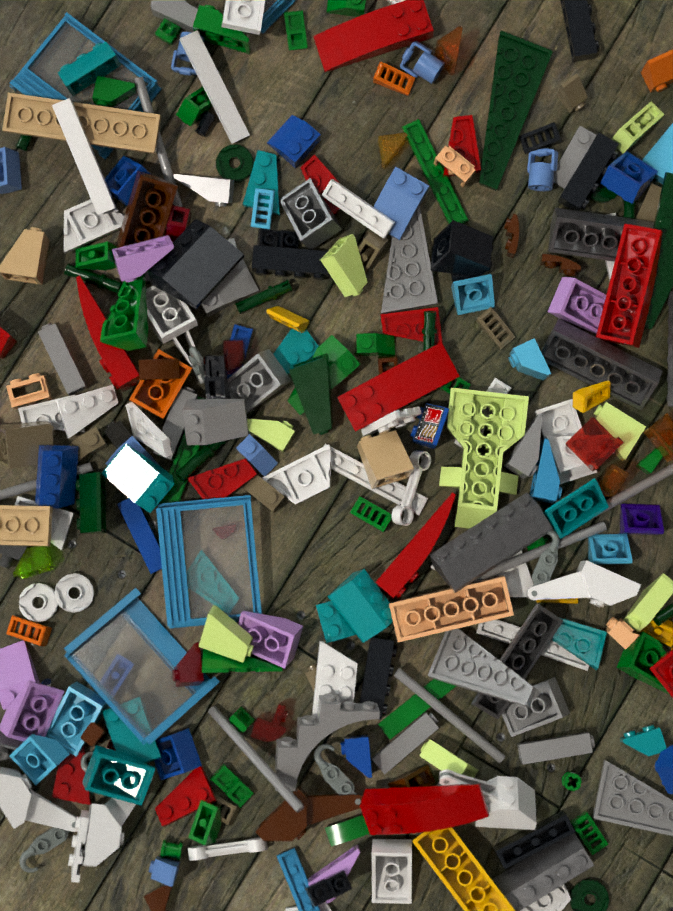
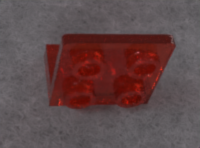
(593, 444)

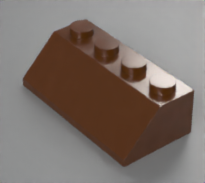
(147, 209)

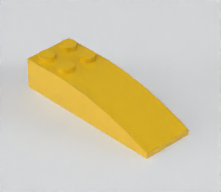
(460, 871)

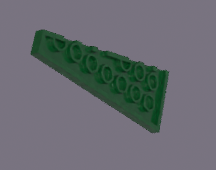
(514, 86)
(664, 274)

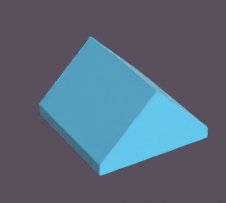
(473, 294)
(609, 549)

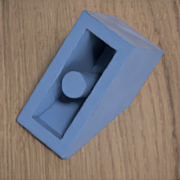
(256, 455)
(164, 870)

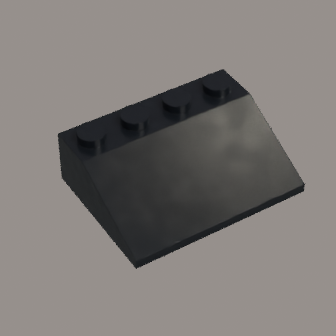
(195, 264)

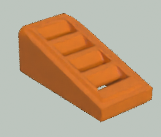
(396, 73)
(40, 636)

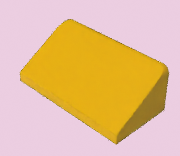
(288, 318)
(662, 633)

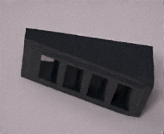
(537, 132)

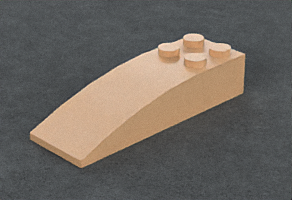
(449, 610)

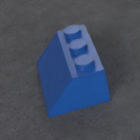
(56, 475)

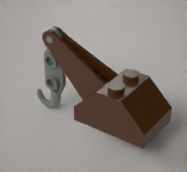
(287, 824)

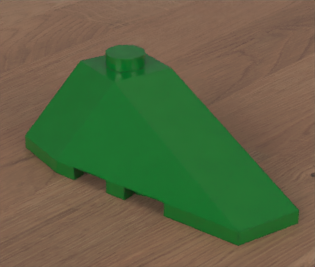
(128, 318)
(340, 365)
(640, 657)
(218, 663)

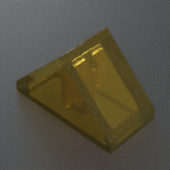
(389, 146)

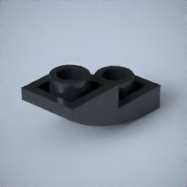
(280, 238)
(328, 888)

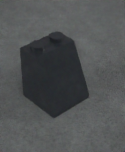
(462, 250)

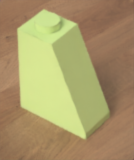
(346, 266)
(620, 426)
(649, 603)
(225, 636)
(445, 759)

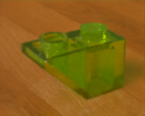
(33, 560)

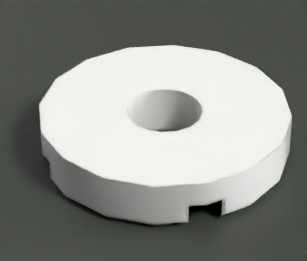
(62, 593)
(27, 606)

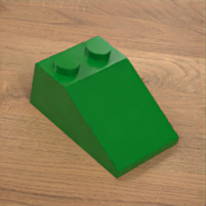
(209, 25)

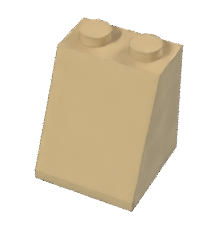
(27, 258)
(384, 459)

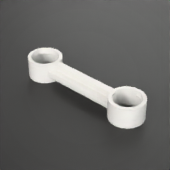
(411, 488)
(204, 851)

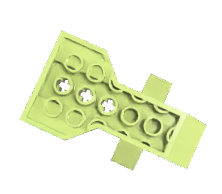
(479, 475)

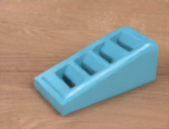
(255, 207)

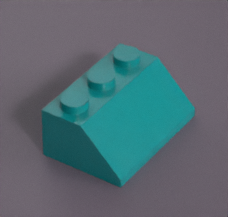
(87, 67)
(576, 508)
(362, 605)

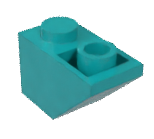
(647, 742)

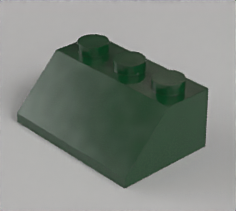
(91, 503)

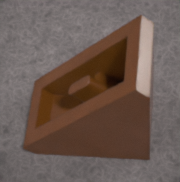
(158, 897)

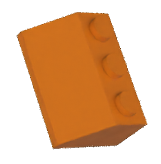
(659, 72)
(158, 395)

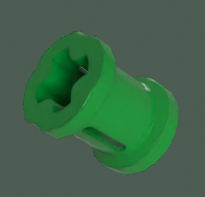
(577, 783)
(171, 850)

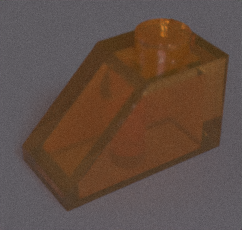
(612, 480)

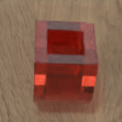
(234, 355)
(270, 731)

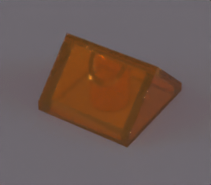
(448, 48)
(661, 436)

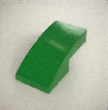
(295, 30)
(232, 785)
(347, 830)

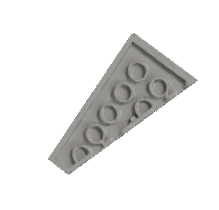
(408, 275)
(471, 667)
(631, 802)

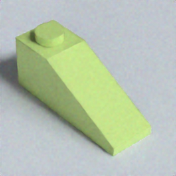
(637, 127)
(272, 432)

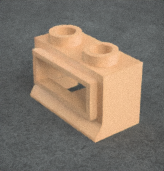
(455, 164)
(31, 398)
(621, 632)

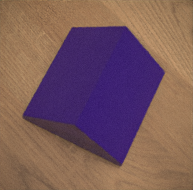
(641, 519)

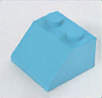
(529, 360)
(38, 756)

